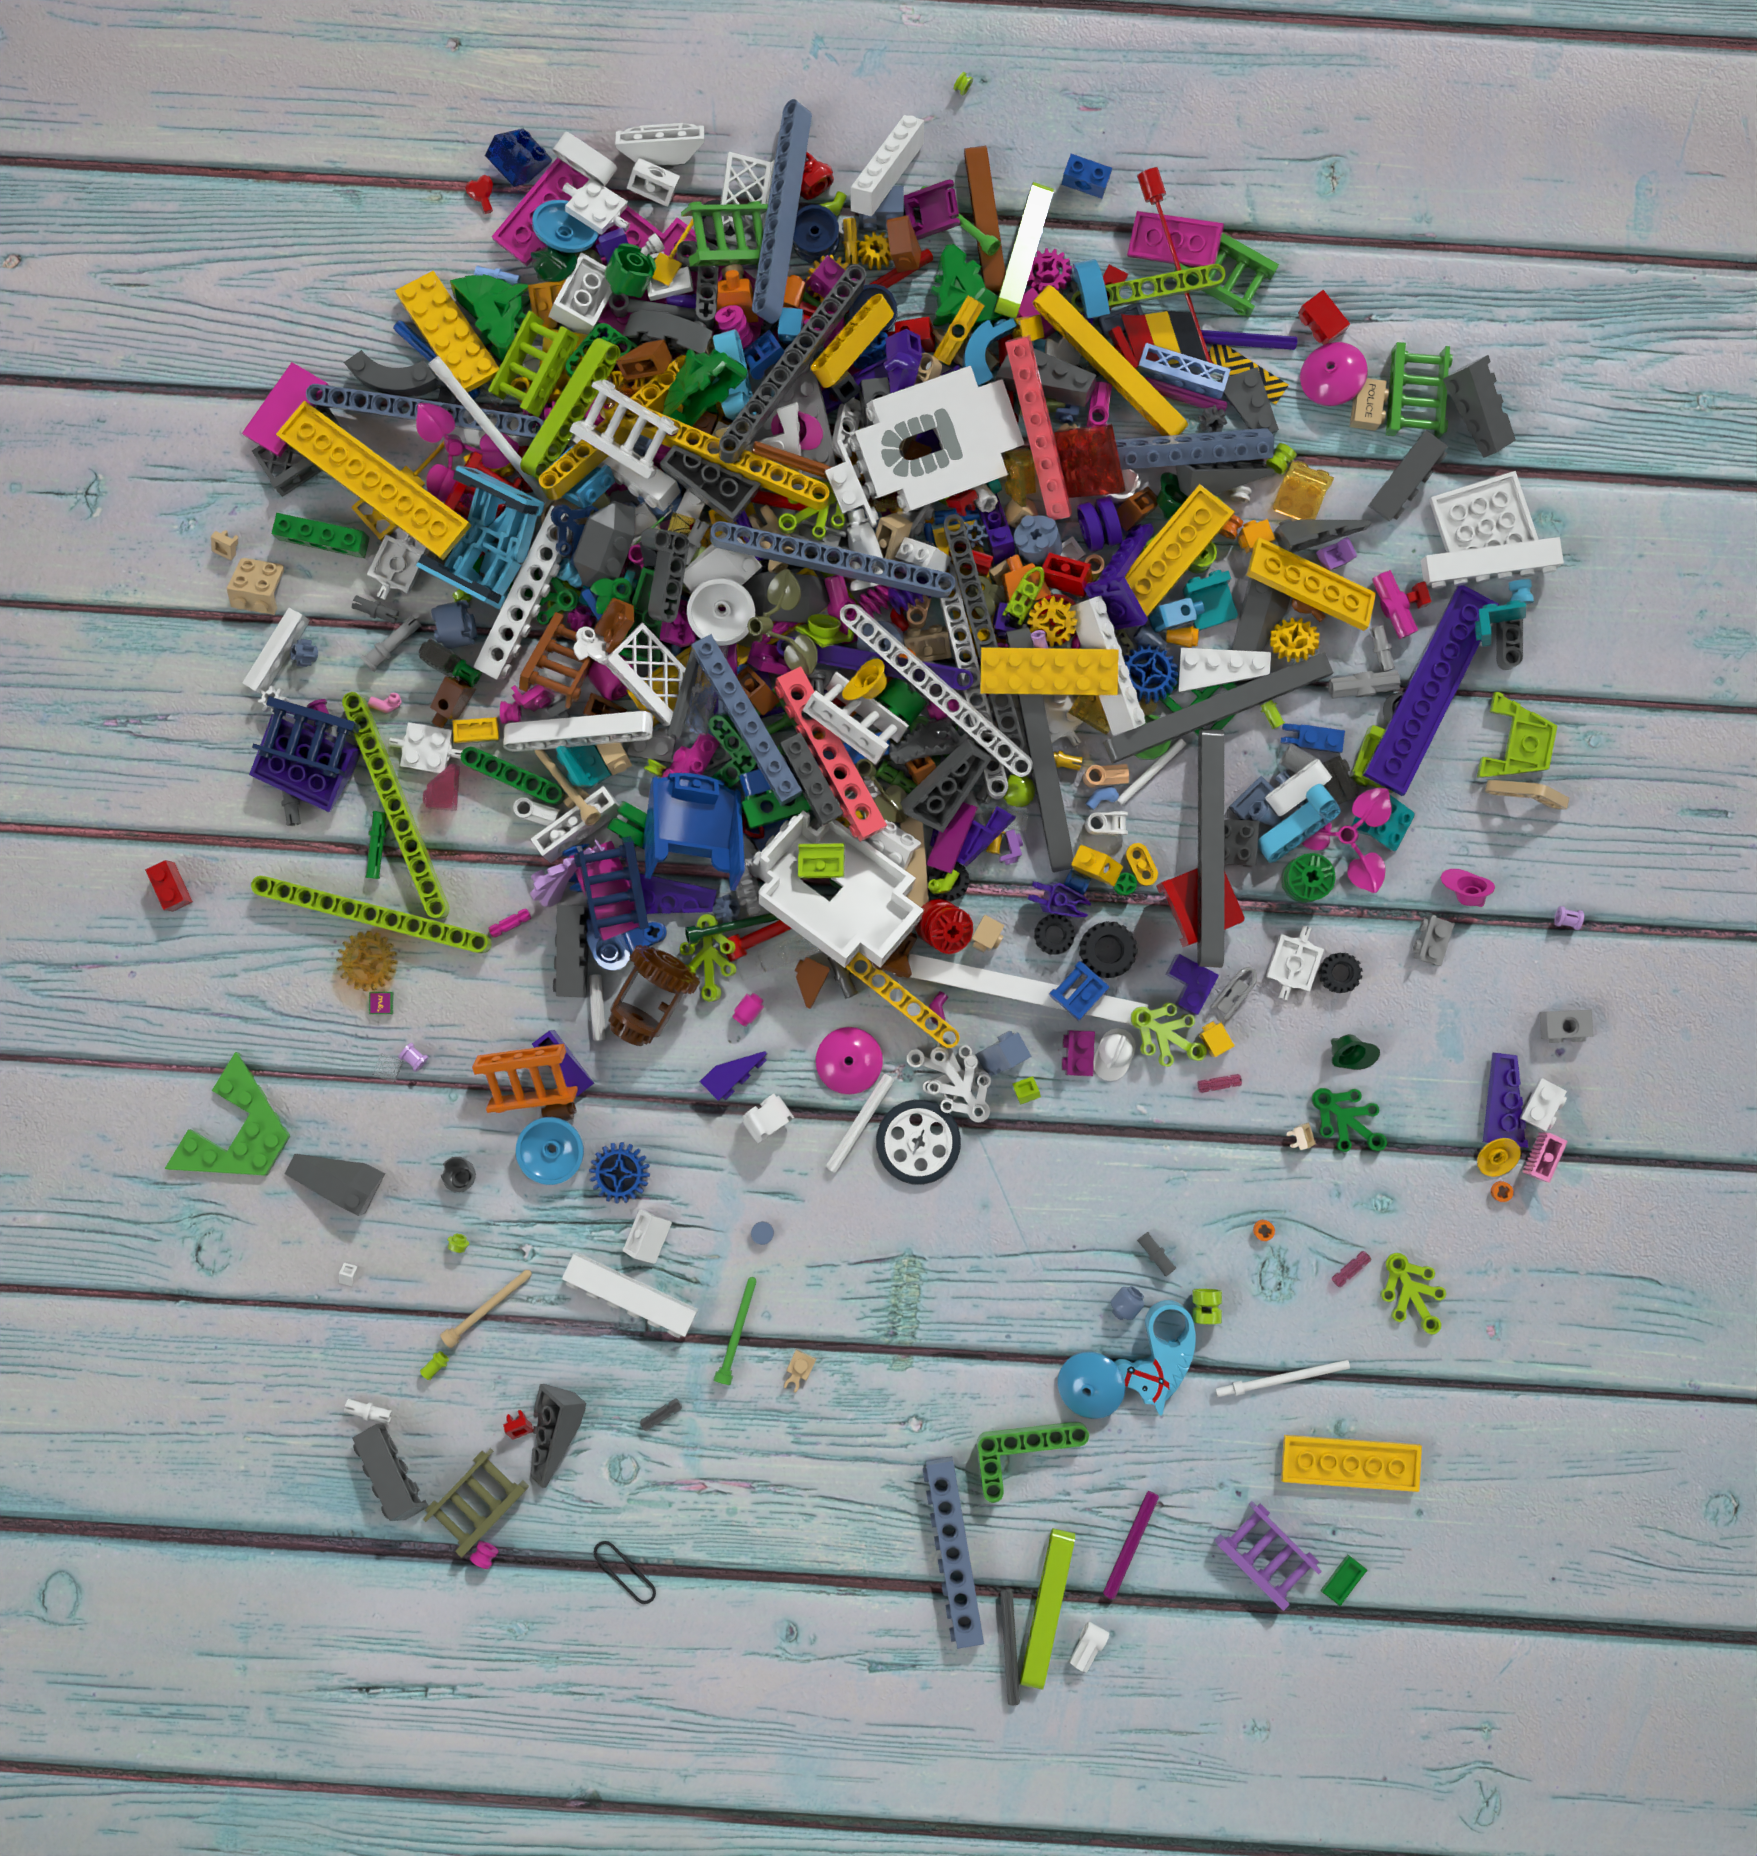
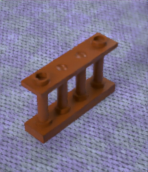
(539, 659)

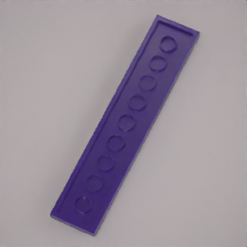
(1428, 693)

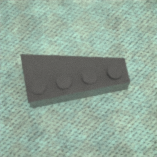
(1480, 406)
(1408, 475)
(715, 486)
(571, 952)
(388, 1474)

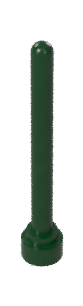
(694, 933)

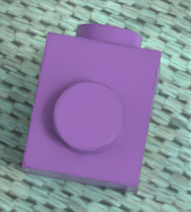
(1337, 554)
(1014, 843)

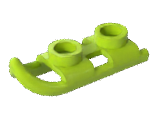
(1028, 590)

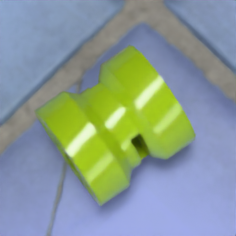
(1281, 457)

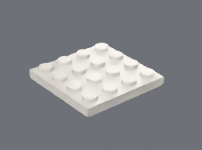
(1484, 514)

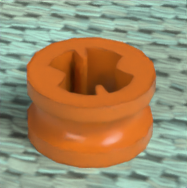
(1495, 1189)
(1258, 1224)

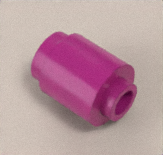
(935, 711)
(748, 1009)

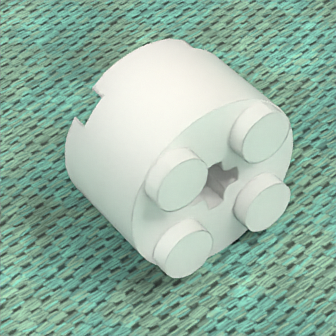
(767, 1119)

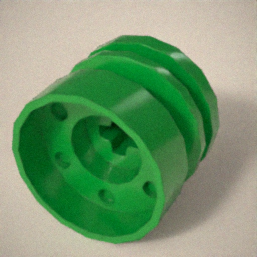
(1296, 882)

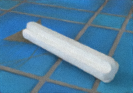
(597, 1007)

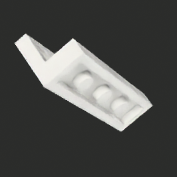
(276, 651)

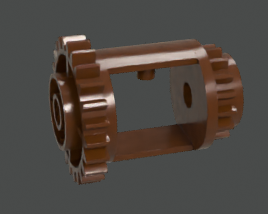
(663, 971)

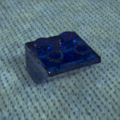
(517, 156)

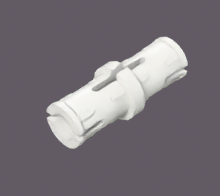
(368, 1411)

